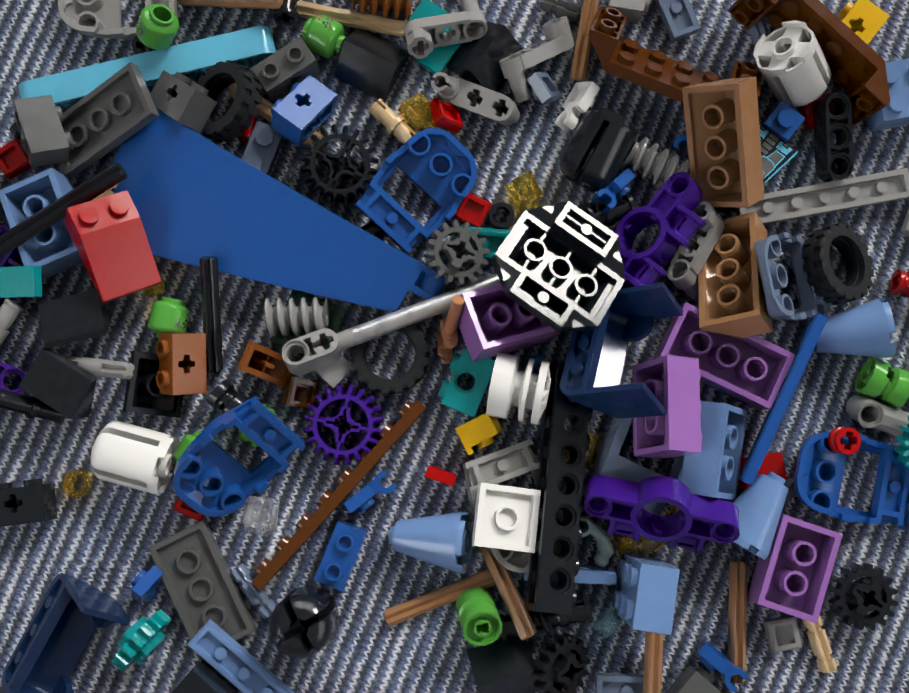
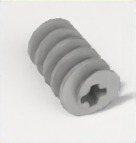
(654, 163)
(295, 316)

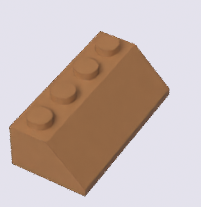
(725, 141)
(731, 282)

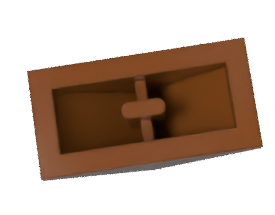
(265, 364)

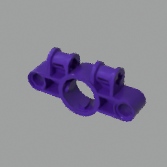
(673, 212)
(697, 520)

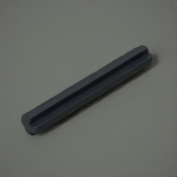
(211, 313)

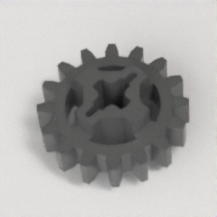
(468, 248)

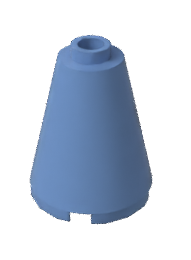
(860, 331)
(760, 513)
(435, 539)

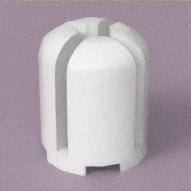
(793, 64)
(134, 457)

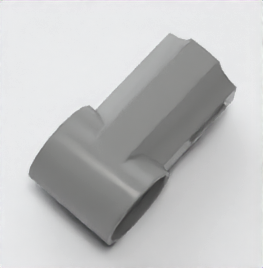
(878, 415)

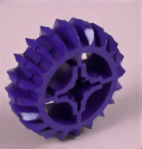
(340, 439)

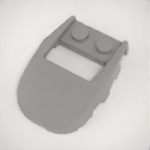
(101, 17)
(498, 468)

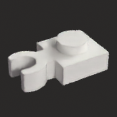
(577, 102)

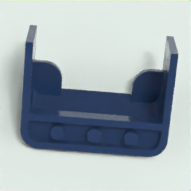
(598, 355)
(59, 636)

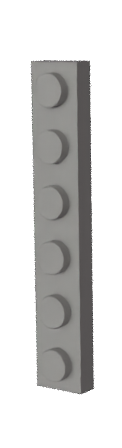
(831, 197)

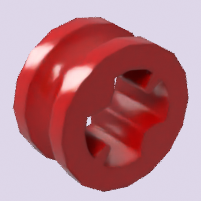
(899, 283)
(853, 444)

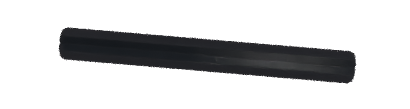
(57, 210)

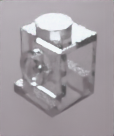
(261, 515)

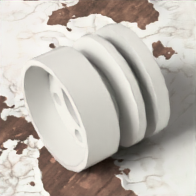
(518, 388)

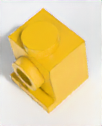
(478, 432)

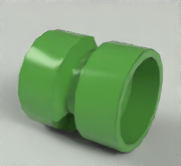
(880, 380)
(478, 616)

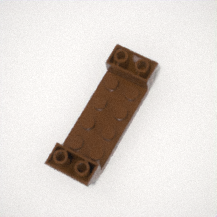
(850, 59)
(653, 67)

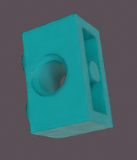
(466, 400)

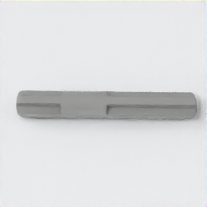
(104, 367)

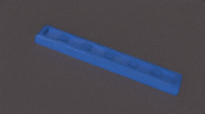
(783, 399)

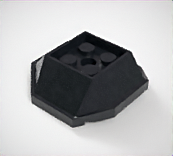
(576, 247)

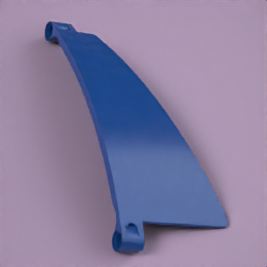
(214, 204)

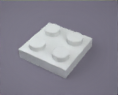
(506, 517)

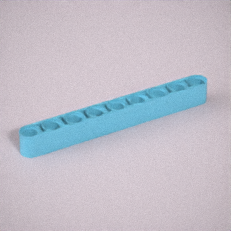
(191, 59)

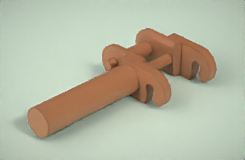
(447, 336)

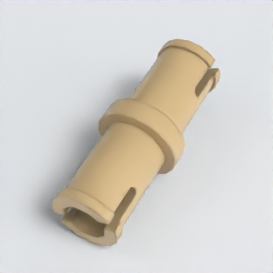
(394, 123)

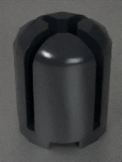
(597, 149)
(300, 637)

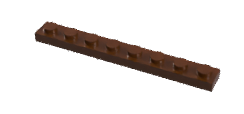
(330, 501)

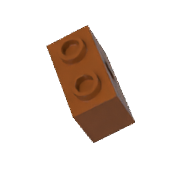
(191, 375)

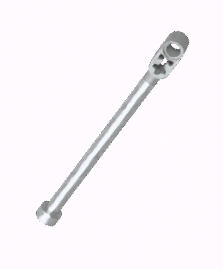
(368, 330)

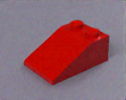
(113, 245)

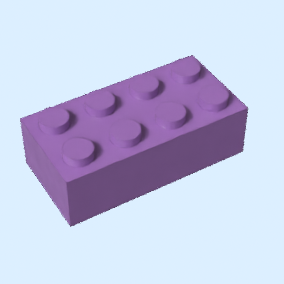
(736, 366)

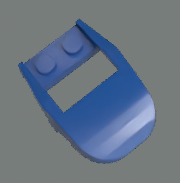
(438, 168)
(821, 473)
(217, 482)

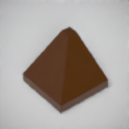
(300, 392)

